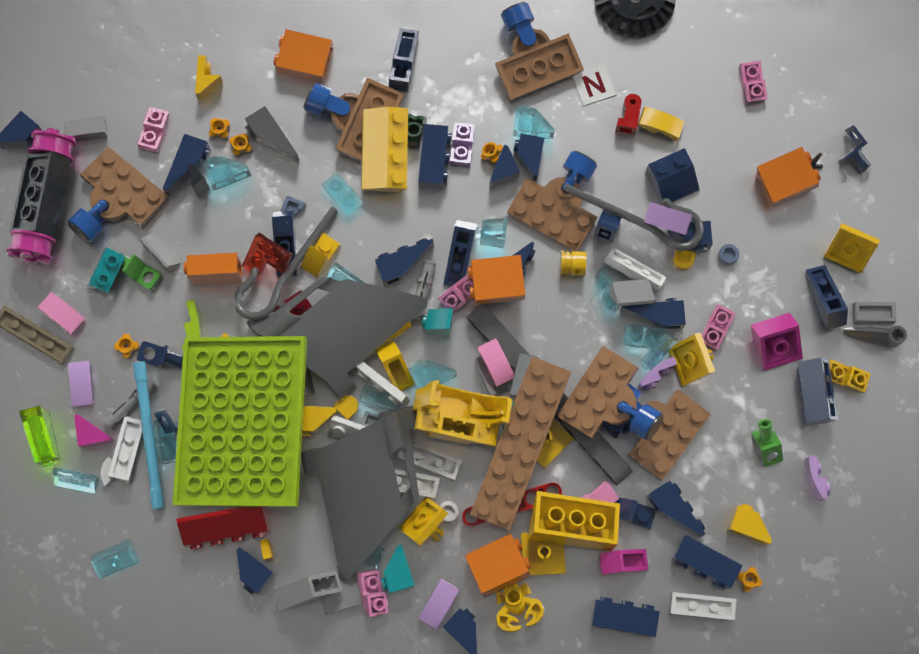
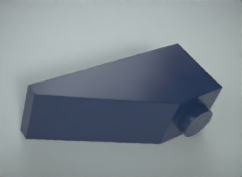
(191, 151)
(460, 252)
(827, 297)

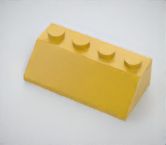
(384, 149)
(574, 521)

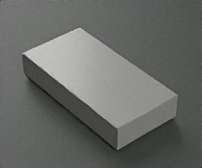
(874, 312)

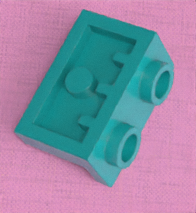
(106, 270)

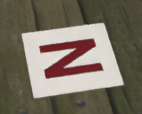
(594, 84)

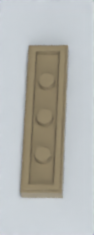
(34, 335)

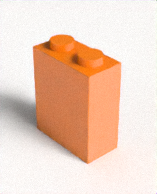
(303, 56)
(788, 176)
(213, 268)
(497, 279)
(498, 565)

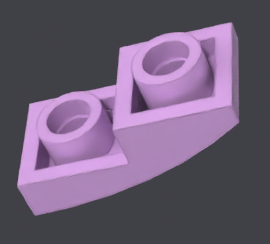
(462, 144)
(668, 218)
(652, 378)
(80, 383)
(818, 484)
(438, 603)

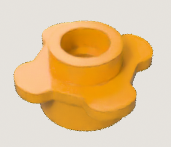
(215, 123)
(243, 138)
(488, 148)
(120, 345)
(748, 585)

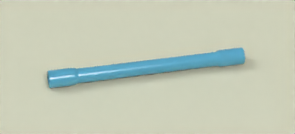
(156, 492)

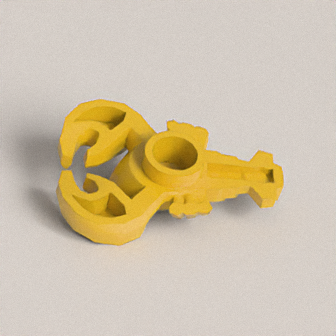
(516, 603)

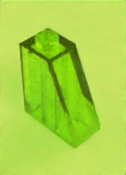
(40, 435)

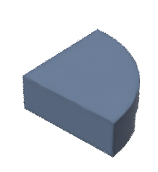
(293, 204)

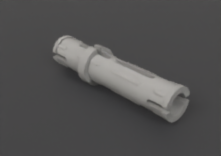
(428, 268)
(126, 406)

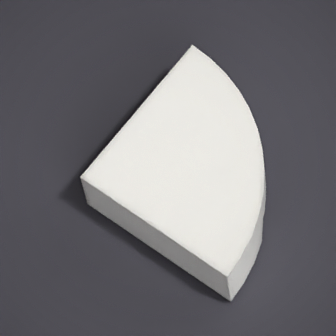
(104, 472)

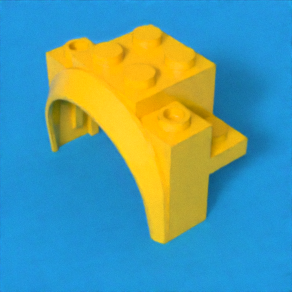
(460, 414)

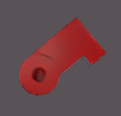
(631, 110)

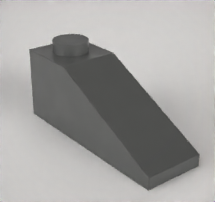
(267, 132)

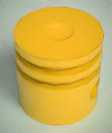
(573, 263)

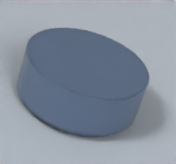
(728, 254)

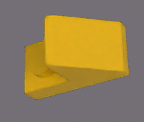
(205, 81)
(319, 255)

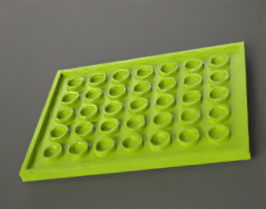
(240, 421)

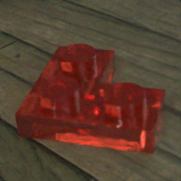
(264, 252)

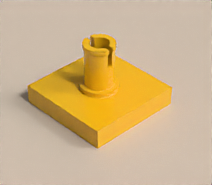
(851, 248)
(692, 359)
(554, 444)
(424, 522)
(543, 556)

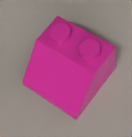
(777, 341)

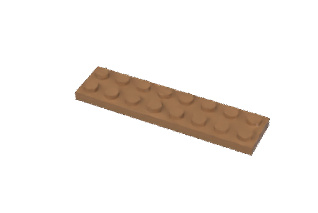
(520, 443)

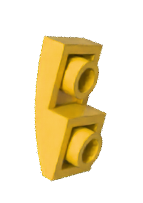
(662, 122)
(849, 377)

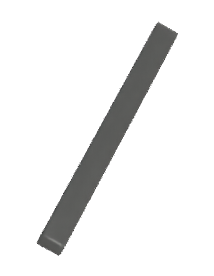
(597, 448)

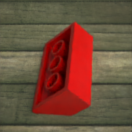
(223, 525)

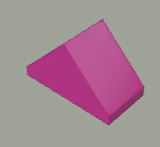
(89, 435)

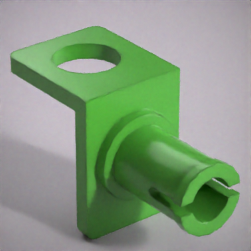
(137, 269)
(768, 442)

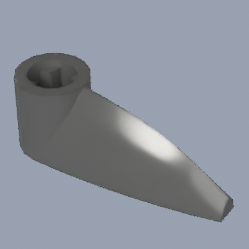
(878, 335)

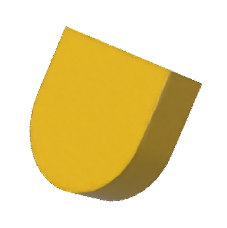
(684, 259)
(347, 406)
(266, 550)

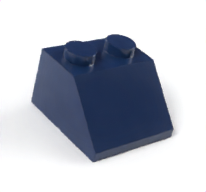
(673, 176)

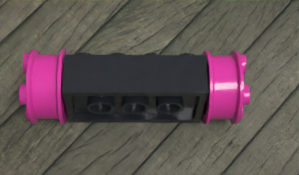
(40, 196)

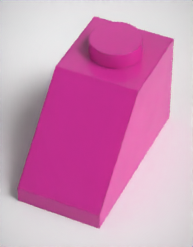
(624, 561)

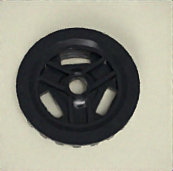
(623, 18)

